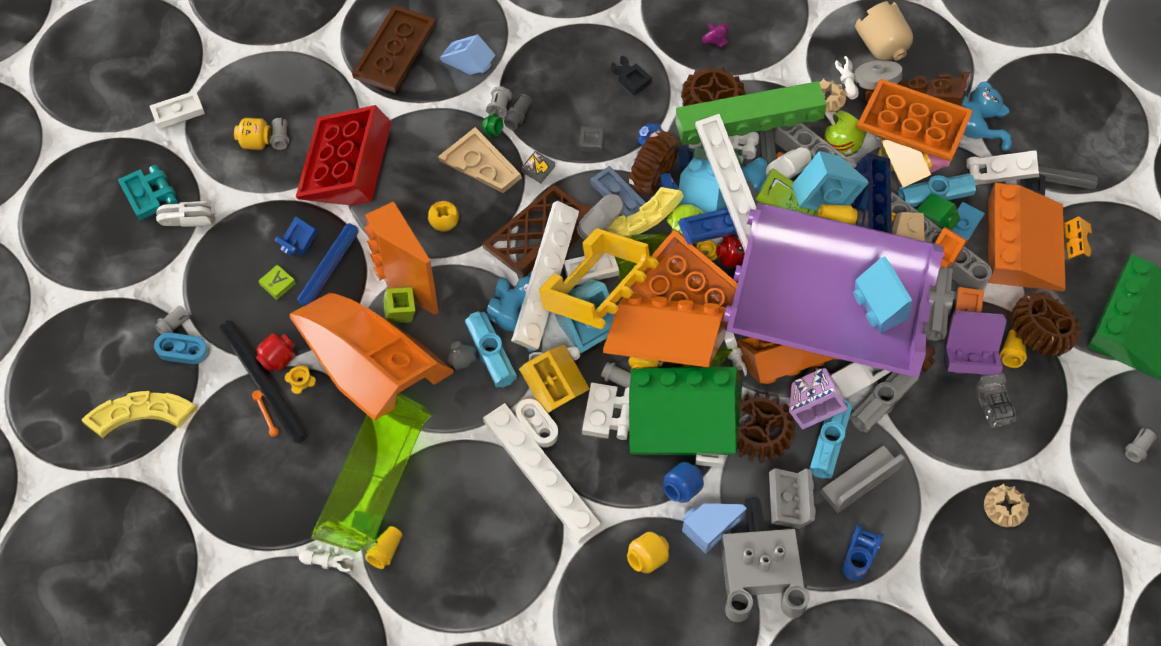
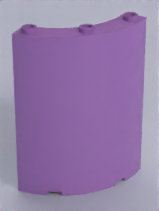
(802, 284)

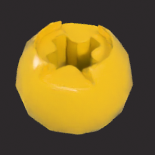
(443, 223)

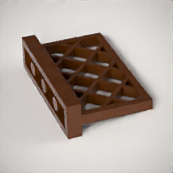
(526, 264)

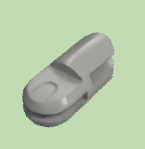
(600, 215)

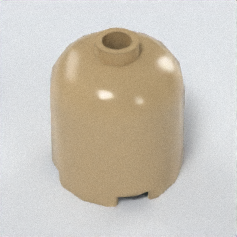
(885, 32)

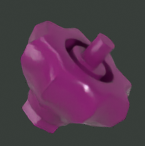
(716, 35)

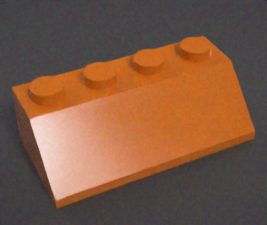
(771, 360)

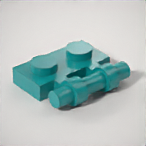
(139, 191)

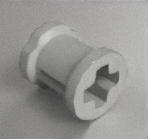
(499, 101)

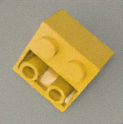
(554, 378)

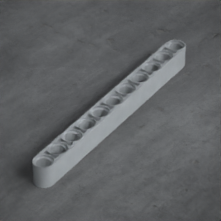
(963, 272)

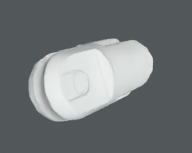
(791, 163)
(185, 214)

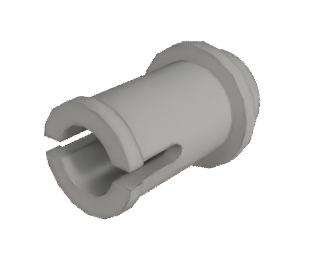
(279, 137)
(172, 320)
(616, 375)
(1137, 449)

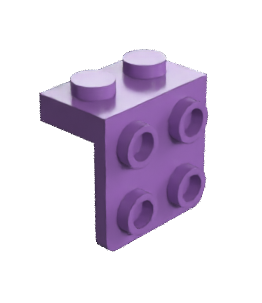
(974, 343)

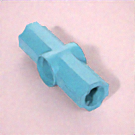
(947, 188)
(495, 361)
(827, 451)

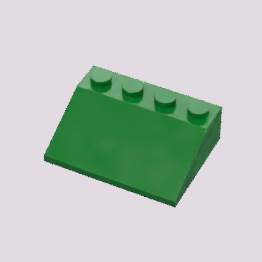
(1132, 319)
(684, 411)

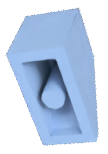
(469, 55)
(710, 522)

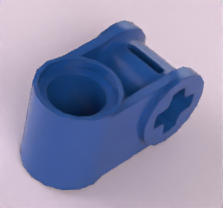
(863, 549)

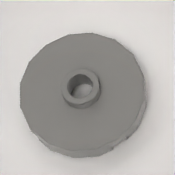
(869, 73)

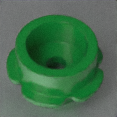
(492, 125)

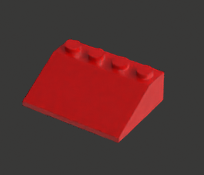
(345, 157)

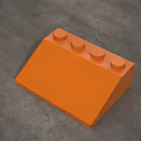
(915, 119)
(1025, 238)
(400, 256)
(686, 275)
(666, 330)

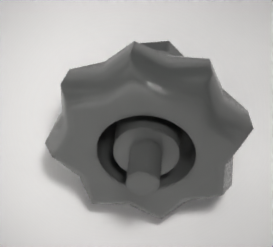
(461, 355)

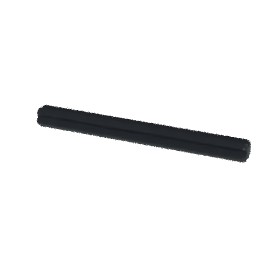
(263, 382)

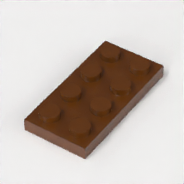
(394, 49)

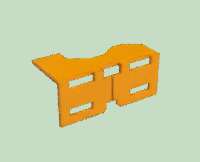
(1074, 241)

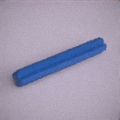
(328, 264)

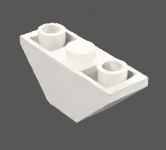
(856, 377)

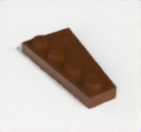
(944, 88)

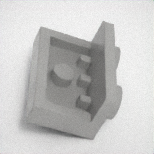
(792, 498)

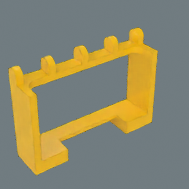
(555, 291)

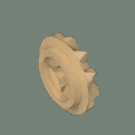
(837, 97)
(999, 513)

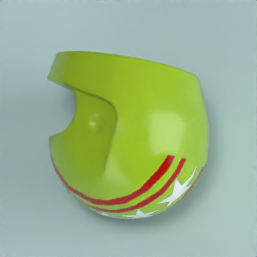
(844, 134)

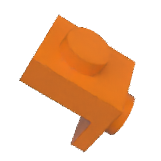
(952, 246)
(968, 300)

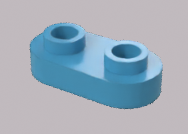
(183, 348)

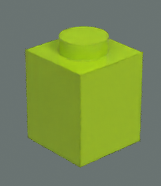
(399, 305)

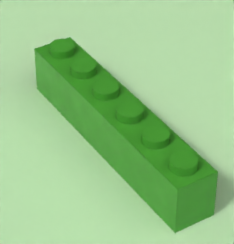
(755, 111)

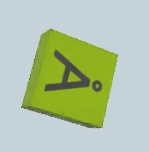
(277, 282)

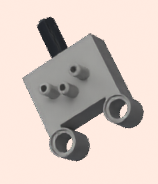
(760, 565)

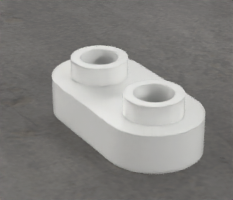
(538, 424)

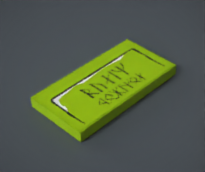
(778, 192)

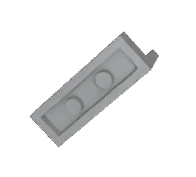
(861, 478)

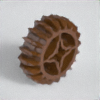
(701, 85)
(653, 159)
(1045, 324)
(776, 417)

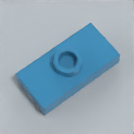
(969, 220)

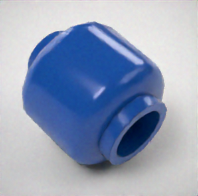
(683, 482)

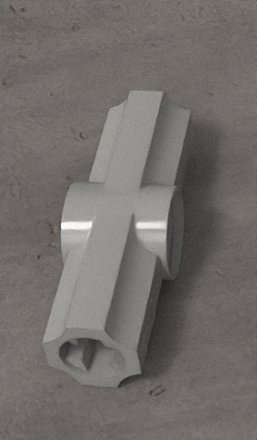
(940, 307)
(875, 408)

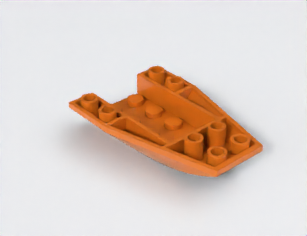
(365, 352)

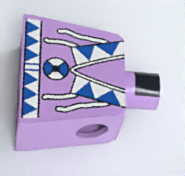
(815, 398)

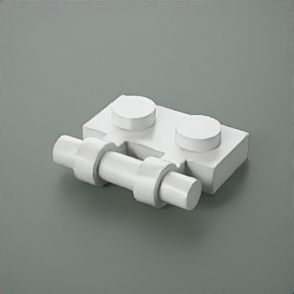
(600, 409)

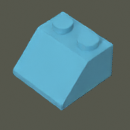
(828, 181)
(701, 186)
(883, 296)
(581, 334)

